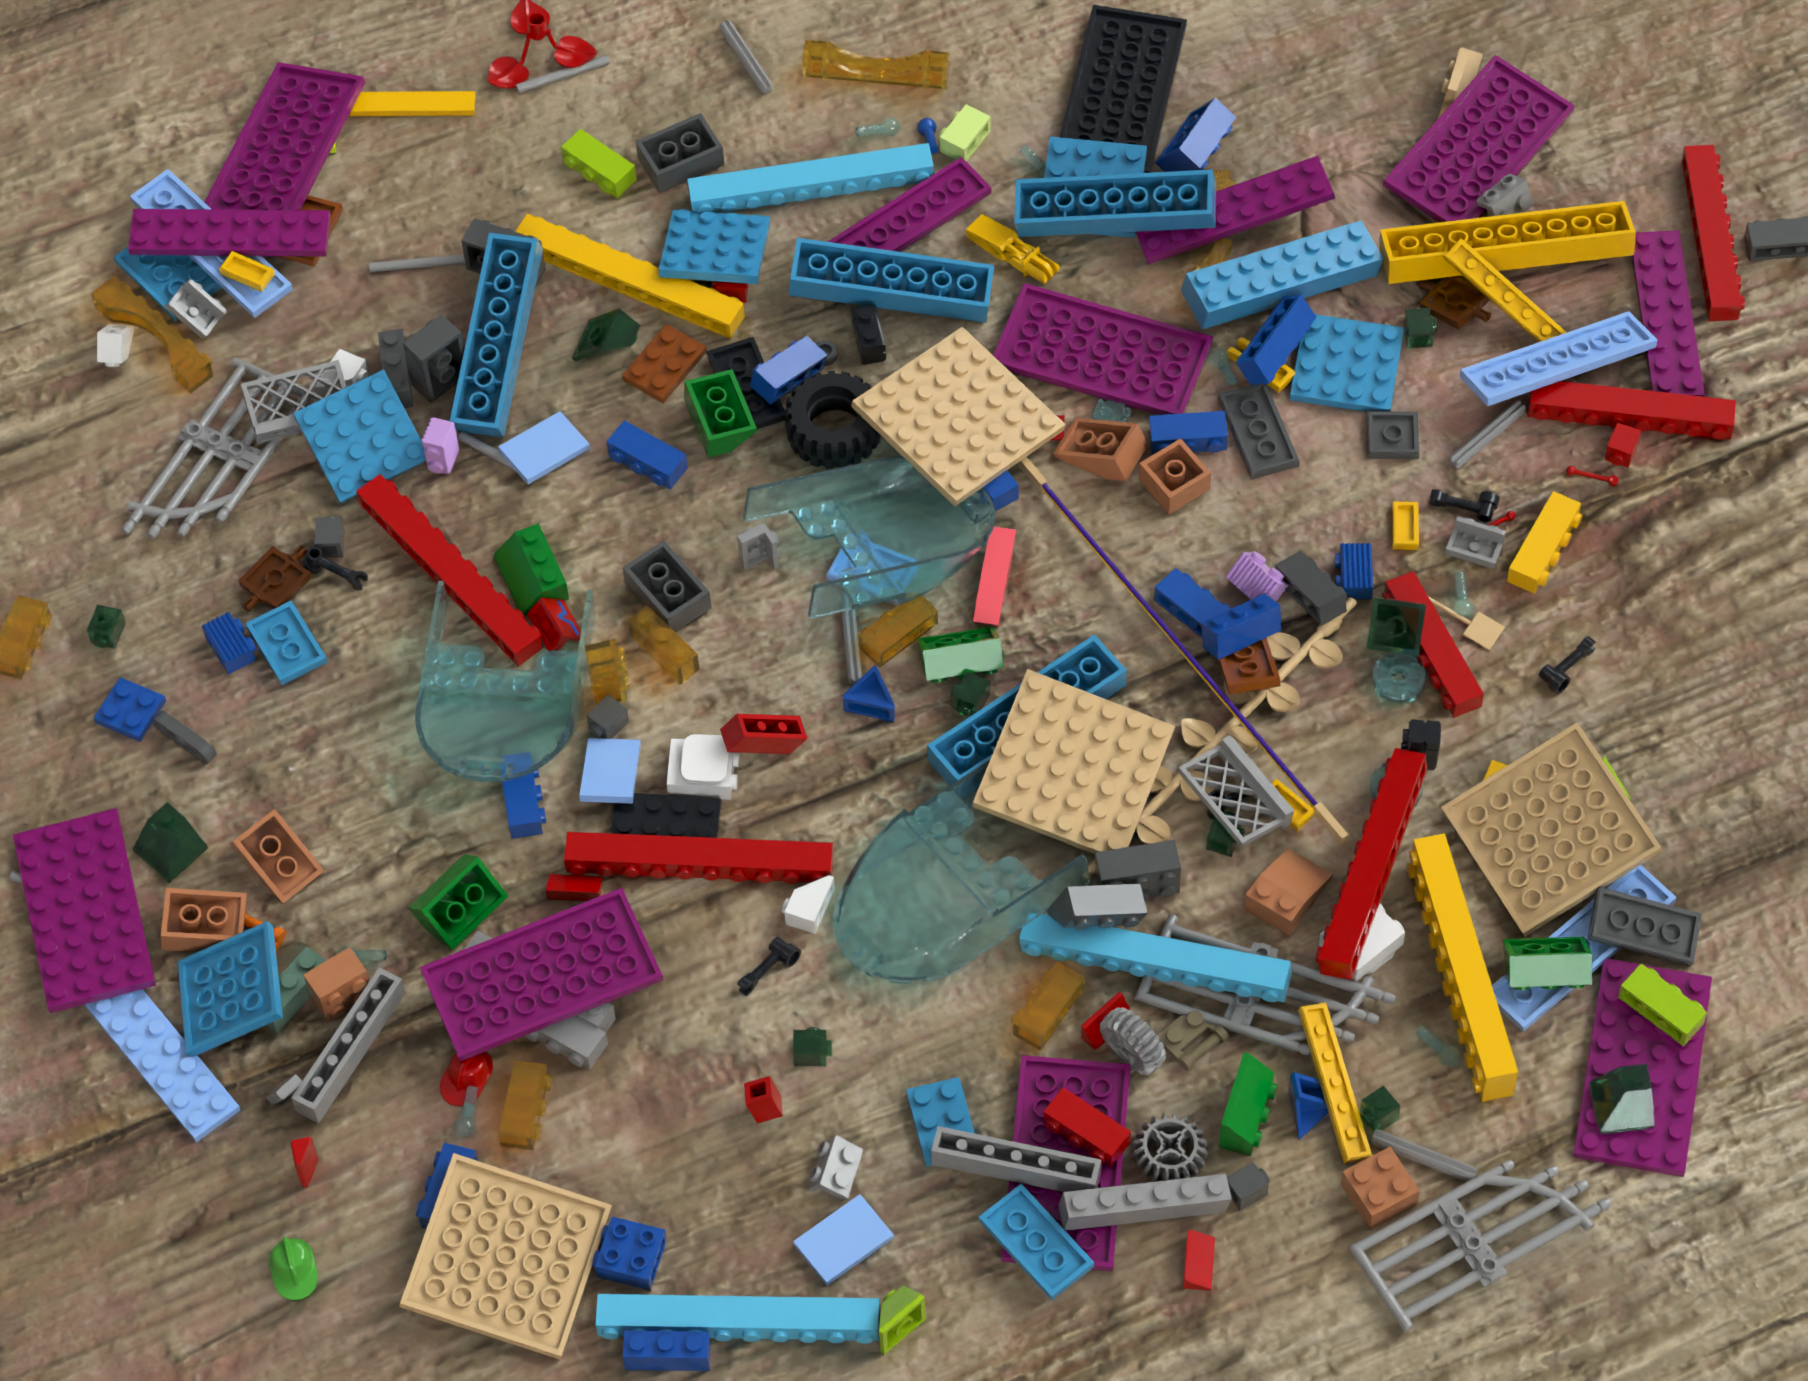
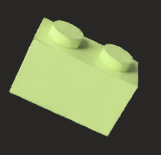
(964, 133)

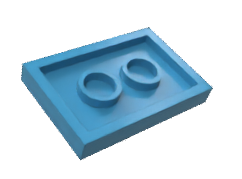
(286, 643)
(935, 1106)

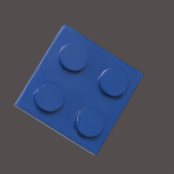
(129, 709)

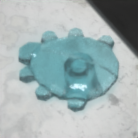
(1111, 411)

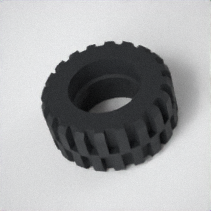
(824, 446)

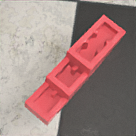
(994, 576)

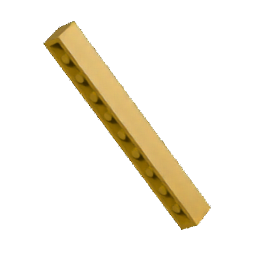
(635, 277)

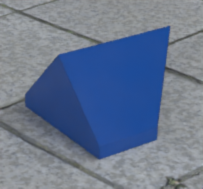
(870, 697)
(1306, 1102)

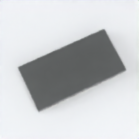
(1258, 430)
(1644, 926)

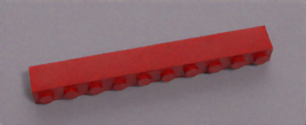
(444, 563)
(697, 857)
(1372, 864)

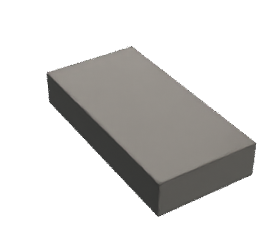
(284, 1089)

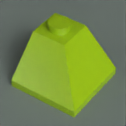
(900, 1315)

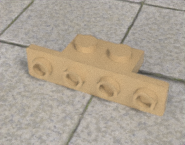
(1462, 73)

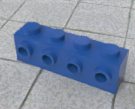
(1276, 340)

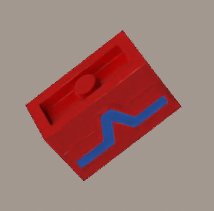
(554, 622)

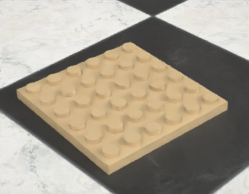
(958, 416)
(1073, 765)
(1551, 829)
(506, 1256)

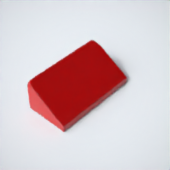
(573, 887)
(1091, 1028)
(304, 1158)
(1199, 1261)

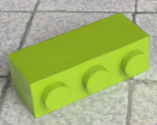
(598, 163)
(1662, 1004)

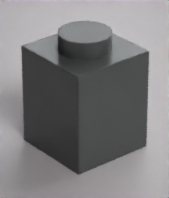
(330, 536)
(607, 718)
(1248, 1185)

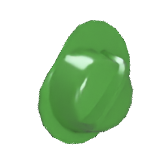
(293, 1269)

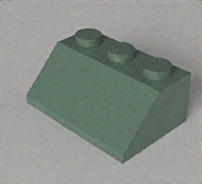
(292, 965)

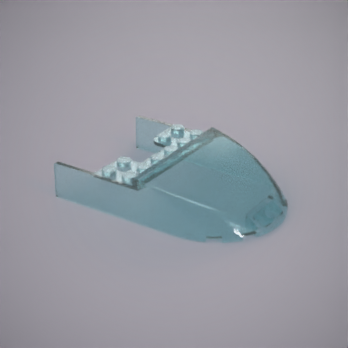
(886, 522)
(497, 720)
(927, 899)

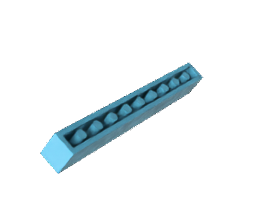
(811, 179)
(1160, 958)
(742, 1317)

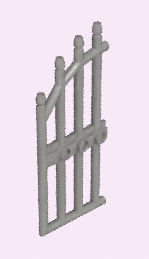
(213, 444)
(1242, 1009)
(1466, 1237)

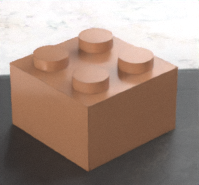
(1174, 476)
(336, 984)
(1380, 1187)

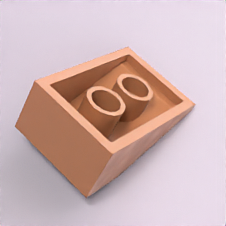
(1103, 447)
(277, 856)
(1286, 891)
(200, 918)

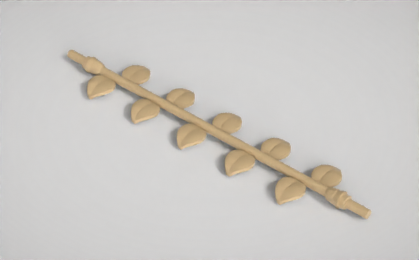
(1201, 734)

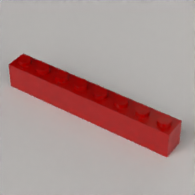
(1712, 233)
(1634, 408)

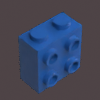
(630, 1253)

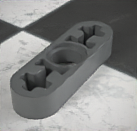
(184, 737)

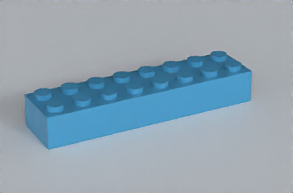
(1115, 203)
(1290, 269)
(891, 280)
(496, 335)
(973, 741)

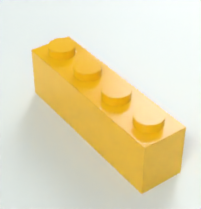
(1544, 542)

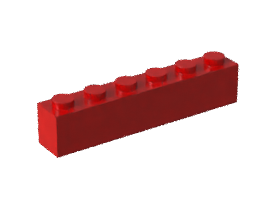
(1438, 651)

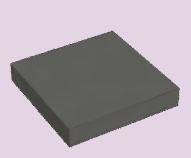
(1392, 435)

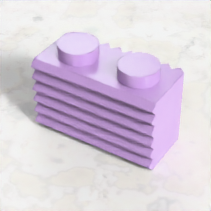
(440, 445)
(1255, 577)

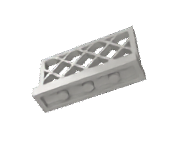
(286, 425)
(1255, 785)

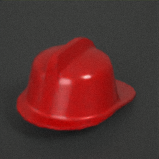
(460, 1074)

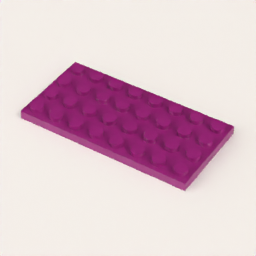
(285, 139)
(1478, 141)
(1102, 351)
(83, 910)
(541, 974)
(1627, 1039)
(1103, 1087)

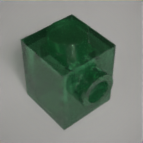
(1419, 327)
(106, 626)
(970, 694)
(1220, 840)
(811, 1047)
(1379, 1109)

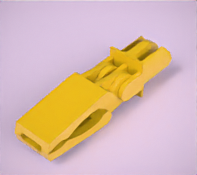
(1006, 246)

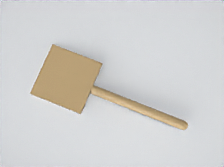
(1481, 630)

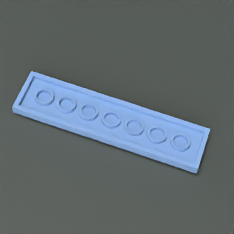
(171, 193)
(1558, 358)
(1527, 1006)
(162, 1061)

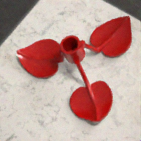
(533, 21)

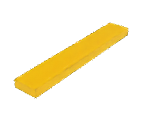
(415, 103)
(1502, 292)
(1335, 1083)

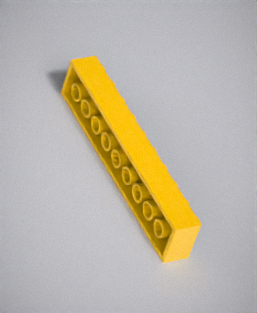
(1510, 240)
(1463, 968)

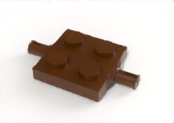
(1454, 301)
(275, 578)

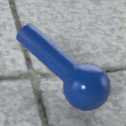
(927, 128)

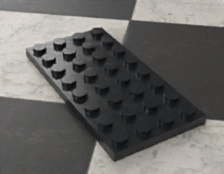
(1124, 78)

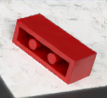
(763, 734)
(1086, 1127)

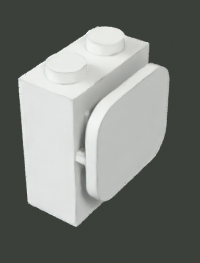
(702, 767)
(1382, 942)

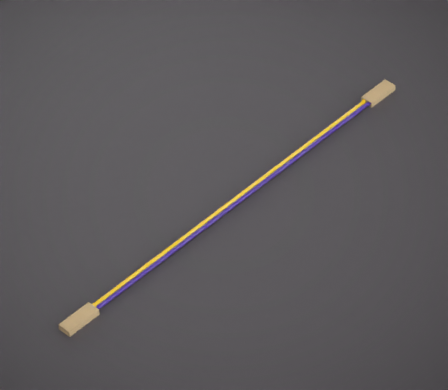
(1320, 810)

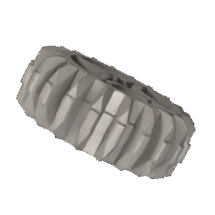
(1132, 1040)
(1159, 1133)

